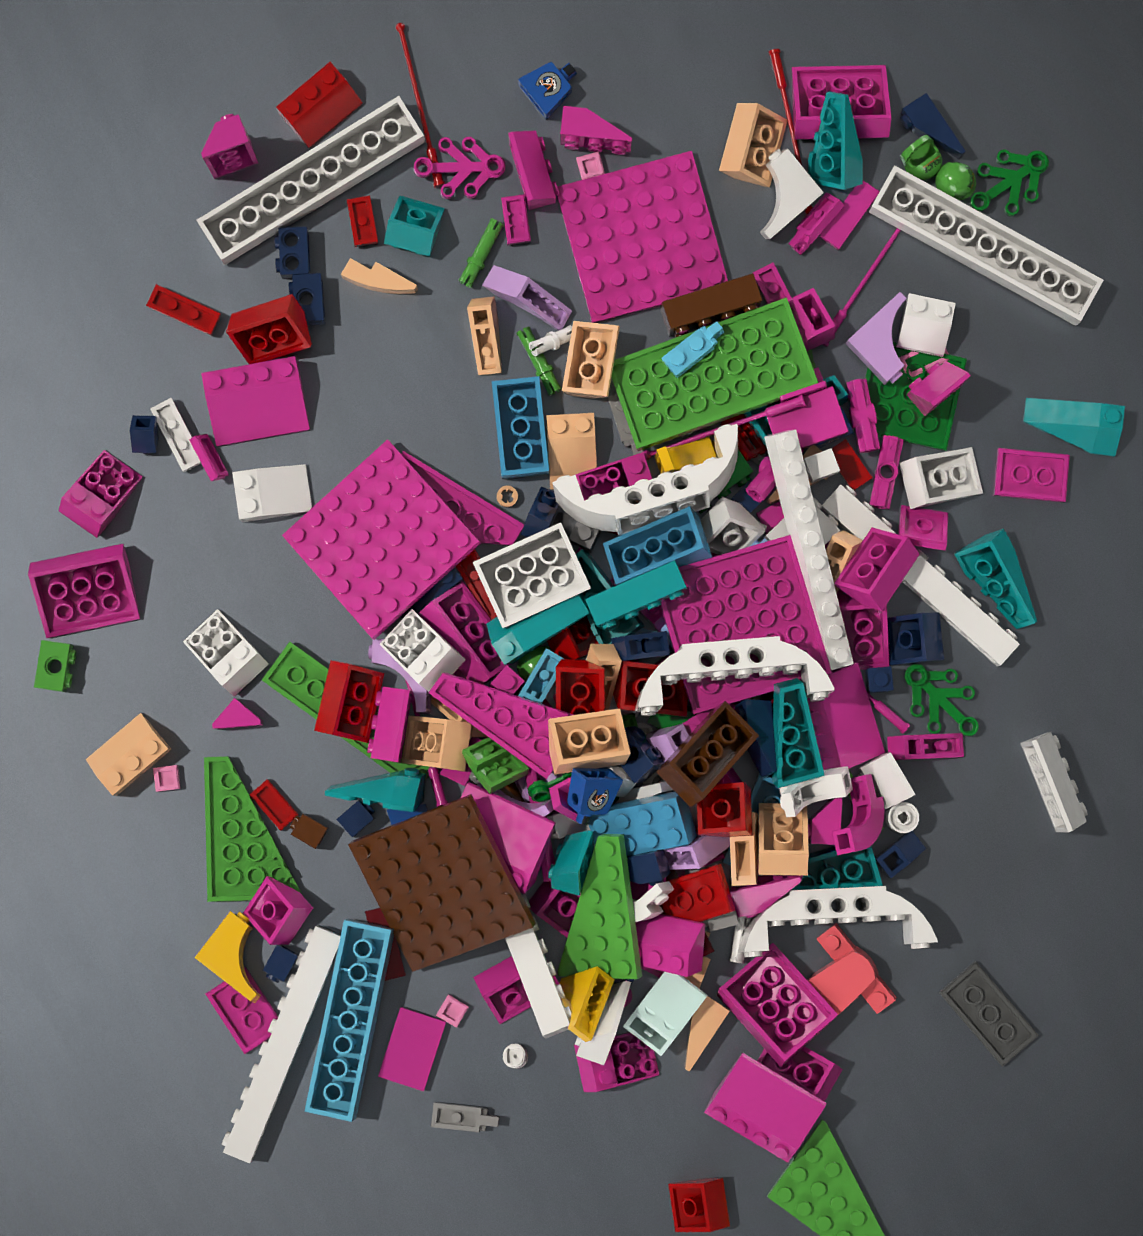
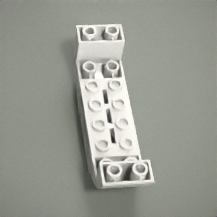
(655, 498)
(772, 656)
(874, 901)

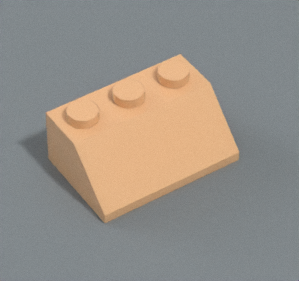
(751, 140)
(590, 360)
(587, 741)
(128, 755)

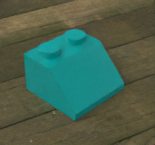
(414, 225)
(572, 862)

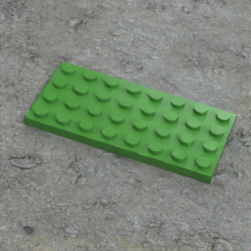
(749, 368)

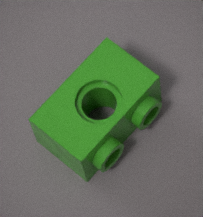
(49, 653)

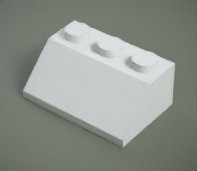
(600, 1045)

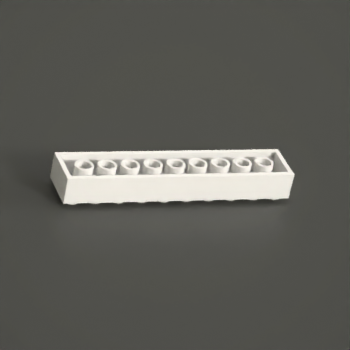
(311, 180)
(986, 246)

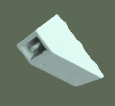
(665, 1011)

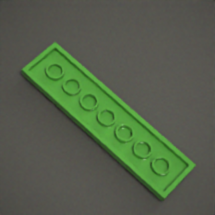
(303, 683)

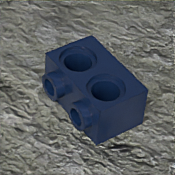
(299, 252)
(642, 646)

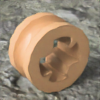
(499, 496)

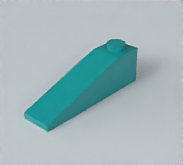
(836, 153)

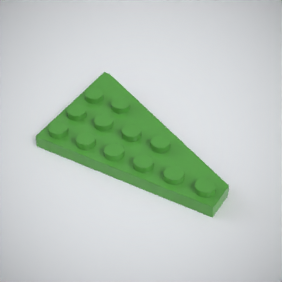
(237, 840)
(604, 919)
(823, 1190)

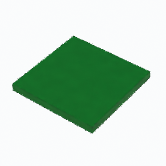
(900, 416)

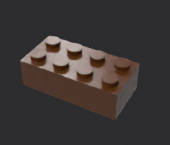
(710, 305)
(707, 754)

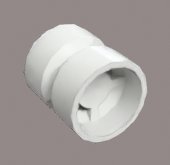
(902, 817)

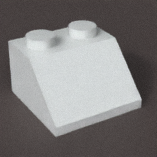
(925, 324)
(730, 527)

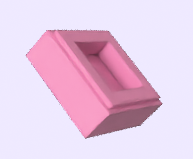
(590, 165)
(166, 778)
(452, 1010)

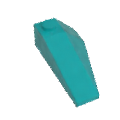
(1083, 424)
(998, 572)
(530, 633)
(396, 790)

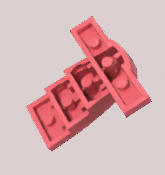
(849, 974)

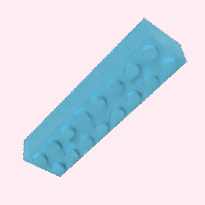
(349, 1020)

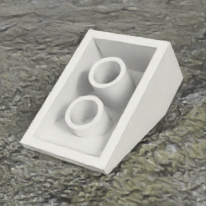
(940, 477)
(272, 492)
(887, 779)

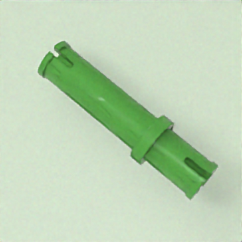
(477, 260)
(540, 363)

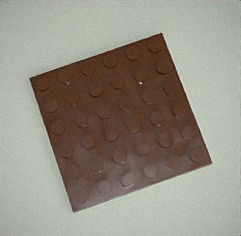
(442, 883)

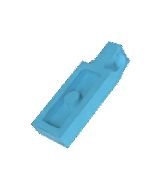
(692, 349)

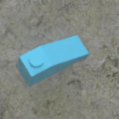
(541, 677)

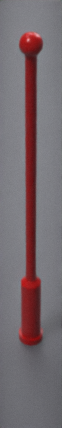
(781, 84)
(431, 152)

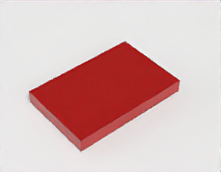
(700, 895)

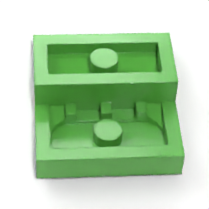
(494, 765)

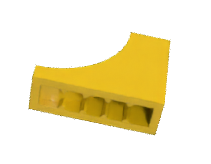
(674, 458)
(225, 953)
(586, 997)

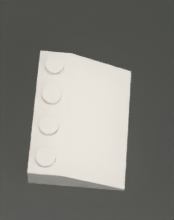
(531, 575)
(1054, 782)

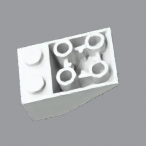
(421, 650)
(225, 653)

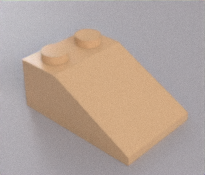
(570, 444)
(436, 742)
(782, 841)

